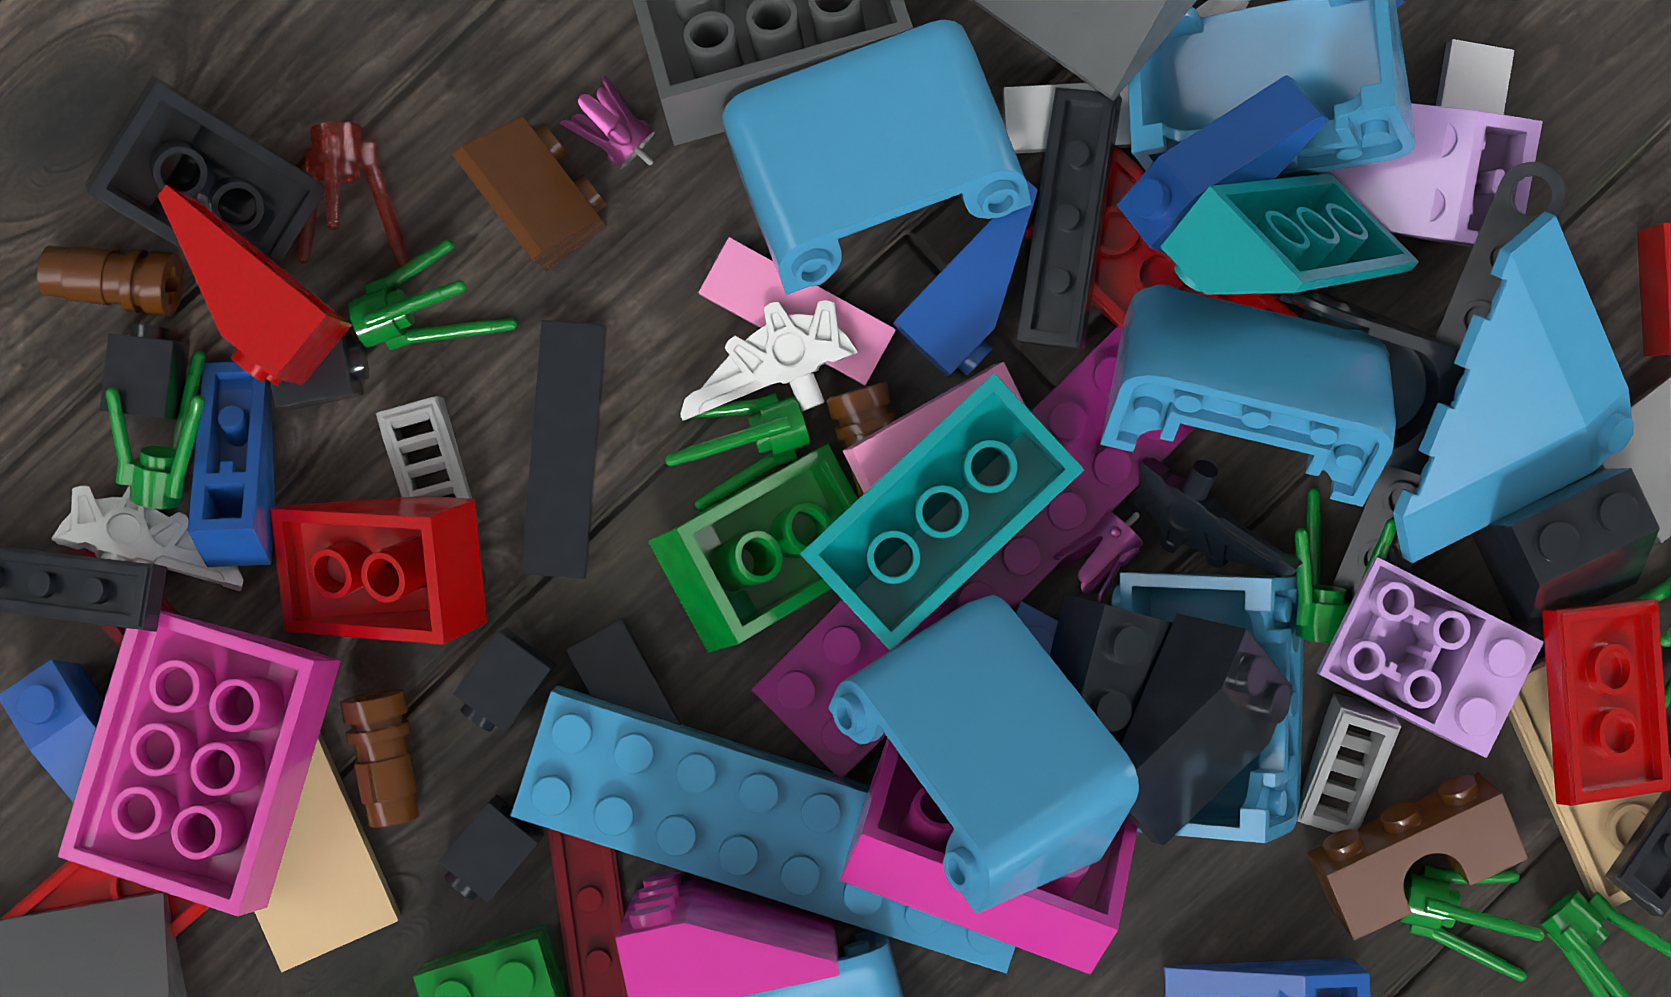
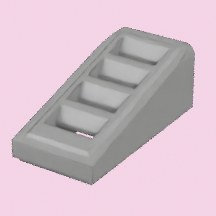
(397, 448)
(1333, 734)

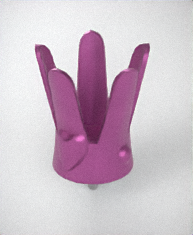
(611, 126)
(1115, 547)

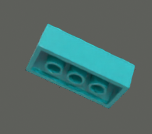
(1282, 238)
(942, 511)

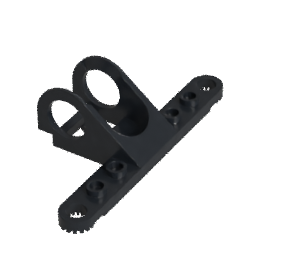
(1424, 363)

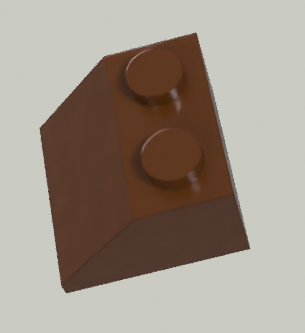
(531, 190)

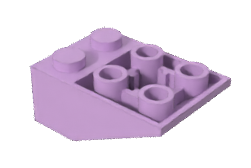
(1450, 175)
(1429, 657)

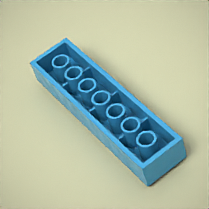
(717, 815)

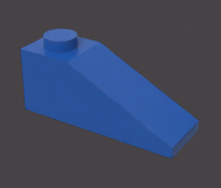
(1239, 147)
(966, 298)
(233, 470)
(57, 718)

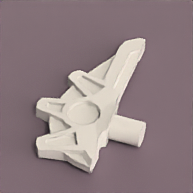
(782, 352)
(139, 534)

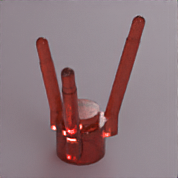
(336, 157)

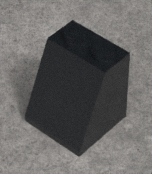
(1570, 546)

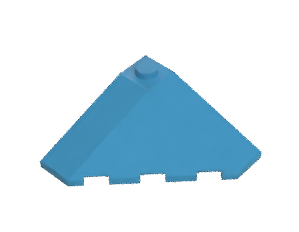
(1533, 404)

